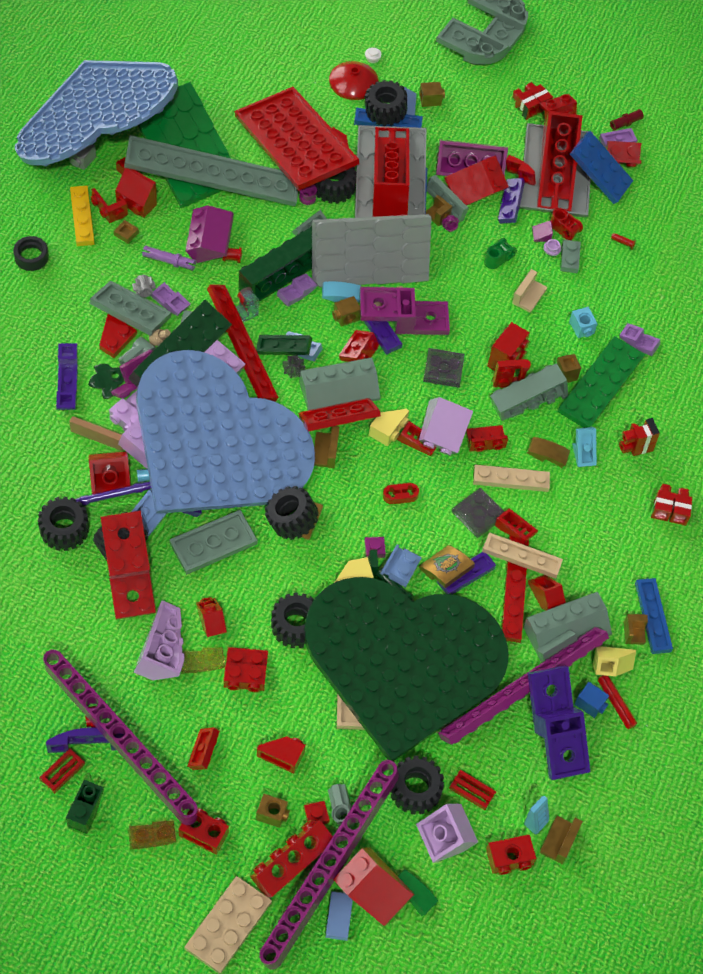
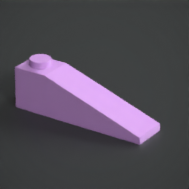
(162, 650)

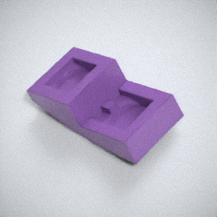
(297, 290)
(169, 299)
(636, 338)

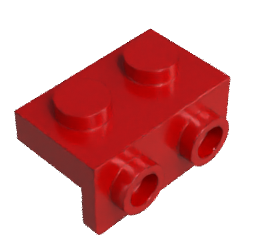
(563, 104)

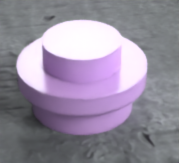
(552, 247)

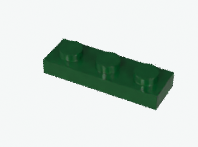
(284, 344)

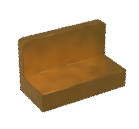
(326, 448)
(560, 839)

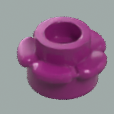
(453, 225)

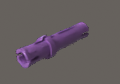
(175, 259)

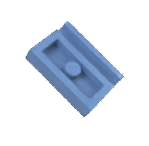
(148, 513)
(401, 565)

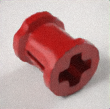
(234, 255)

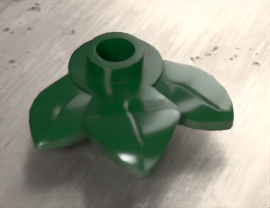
(104, 380)

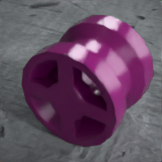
(308, 195)

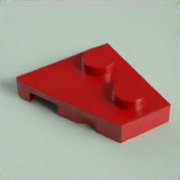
(115, 336)

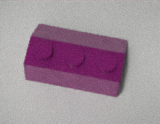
(209, 233)

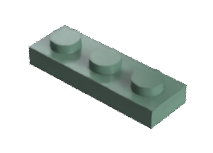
(437, 187)

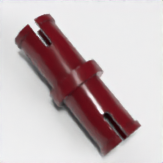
(626, 119)

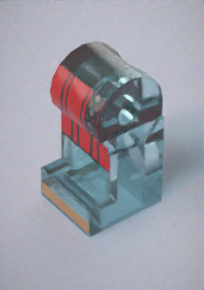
(248, 304)

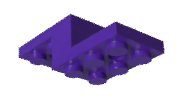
(559, 722)

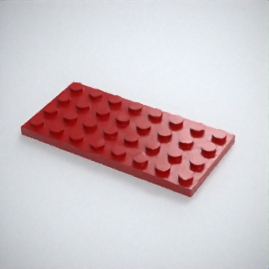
(296, 138)

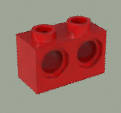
(200, 835)

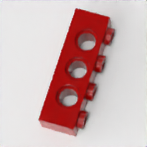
(263, 876)

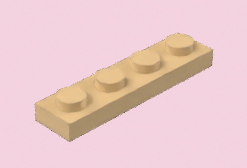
(511, 478)
(522, 555)

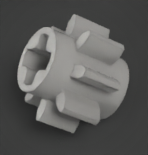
(143, 285)

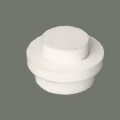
(373, 55)

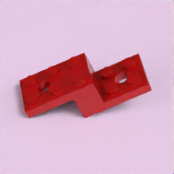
(128, 564)

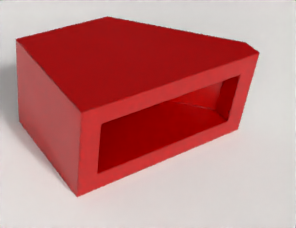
(547, 592)
(283, 752)

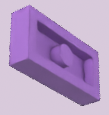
(624, 135)

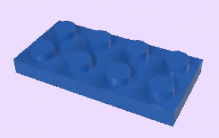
(601, 167)

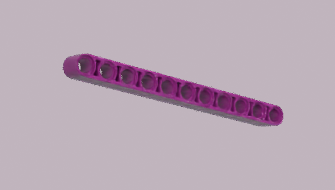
(122, 744)
(320, 869)

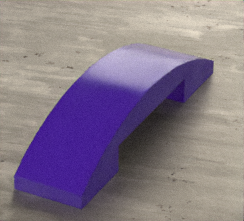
(67, 376)
(61, 742)

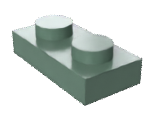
(570, 256)

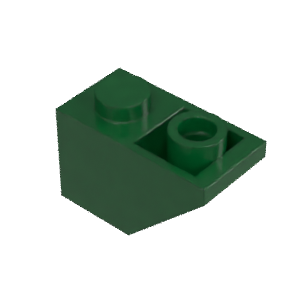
(84, 807)

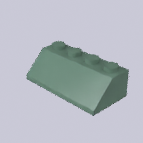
(339, 383)
(576, 615)

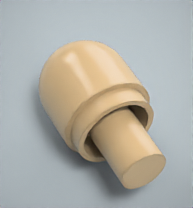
(158, 336)

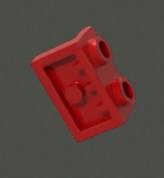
(625, 152)
(360, 346)
(486, 438)

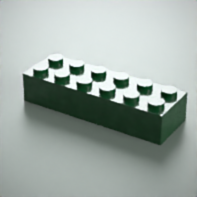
(278, 266)
(194, 333)

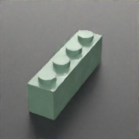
(530, 392)

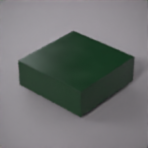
(373, 561)

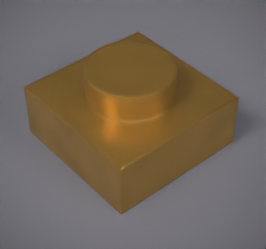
(126, 231)

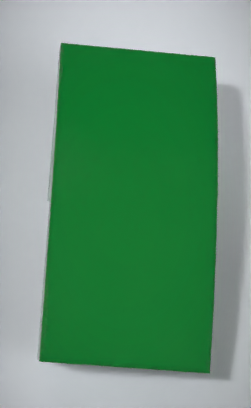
(423, 898)

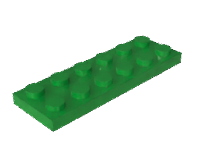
(601, 383)

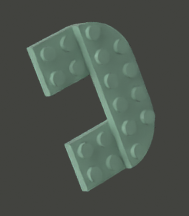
(495, 40)

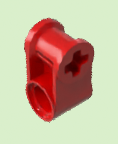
(565, 223)

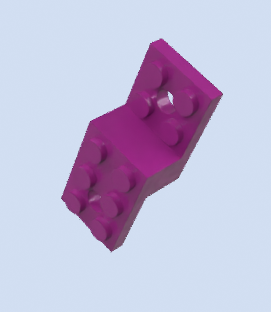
(401, 307)

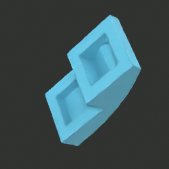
(336, 291)

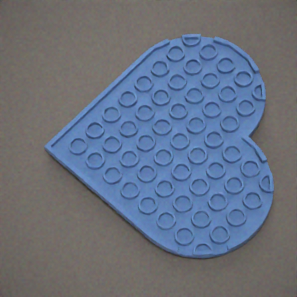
(94, 102)
(212, 441)

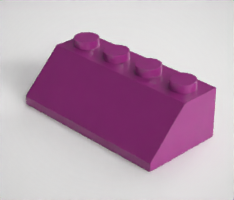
(458, 155)

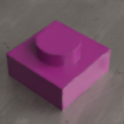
(374, 543)

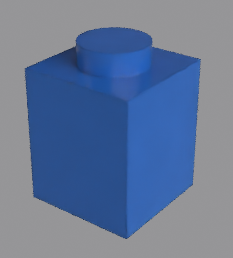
(592, 700)

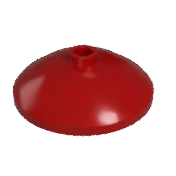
(352, 79)

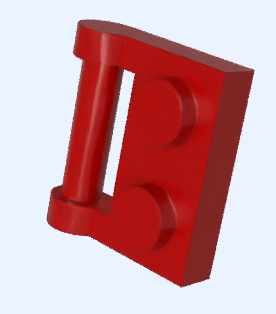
(506, 369)

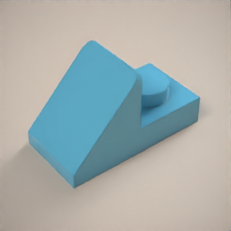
(585, 447)

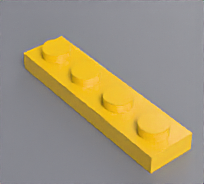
(82, 216)

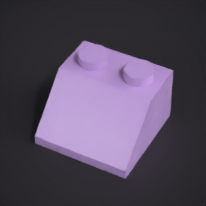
(447, 832)

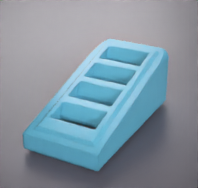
(538, 816)

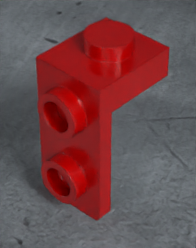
(112, 212)

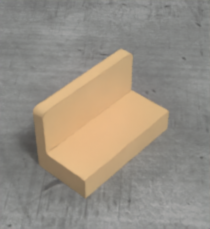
(529, 292)

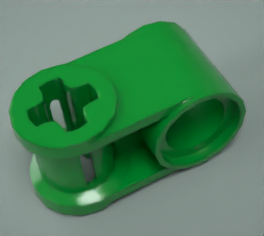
(499, 254)

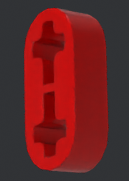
(401, 493)

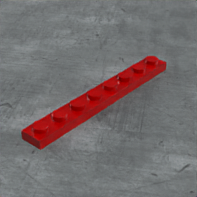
(242, 343)

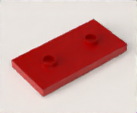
(339, 414)

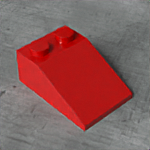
(477, 181)
(373, 886)

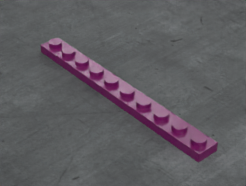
(519, 688)

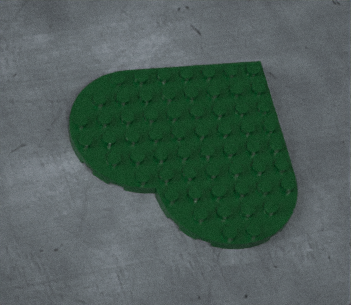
(402, 661)

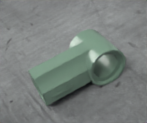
(139, 346)
(340, 802)

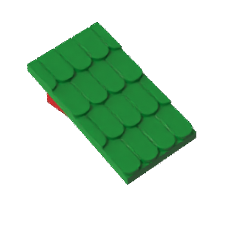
(187, 126)

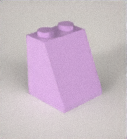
(444, 425)

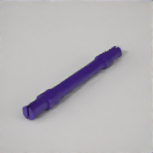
(135, 488)

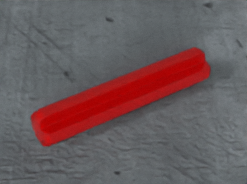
(617, 701)

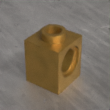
(346, 311)
(269, 802)

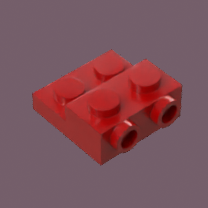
(245, 669)

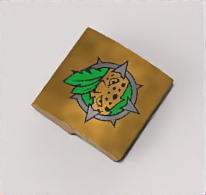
(447, 566)

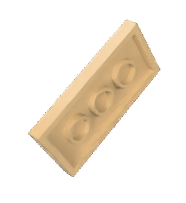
(228, 925)

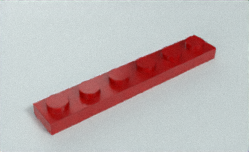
(514, 599)

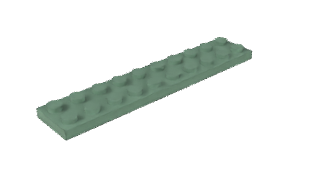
(209, 170)

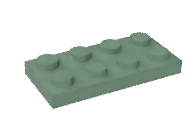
(130, 308)
(213, 542)

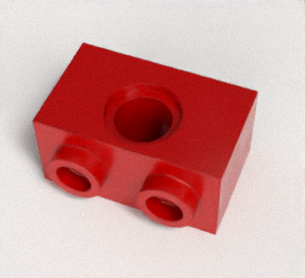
(520, 846)

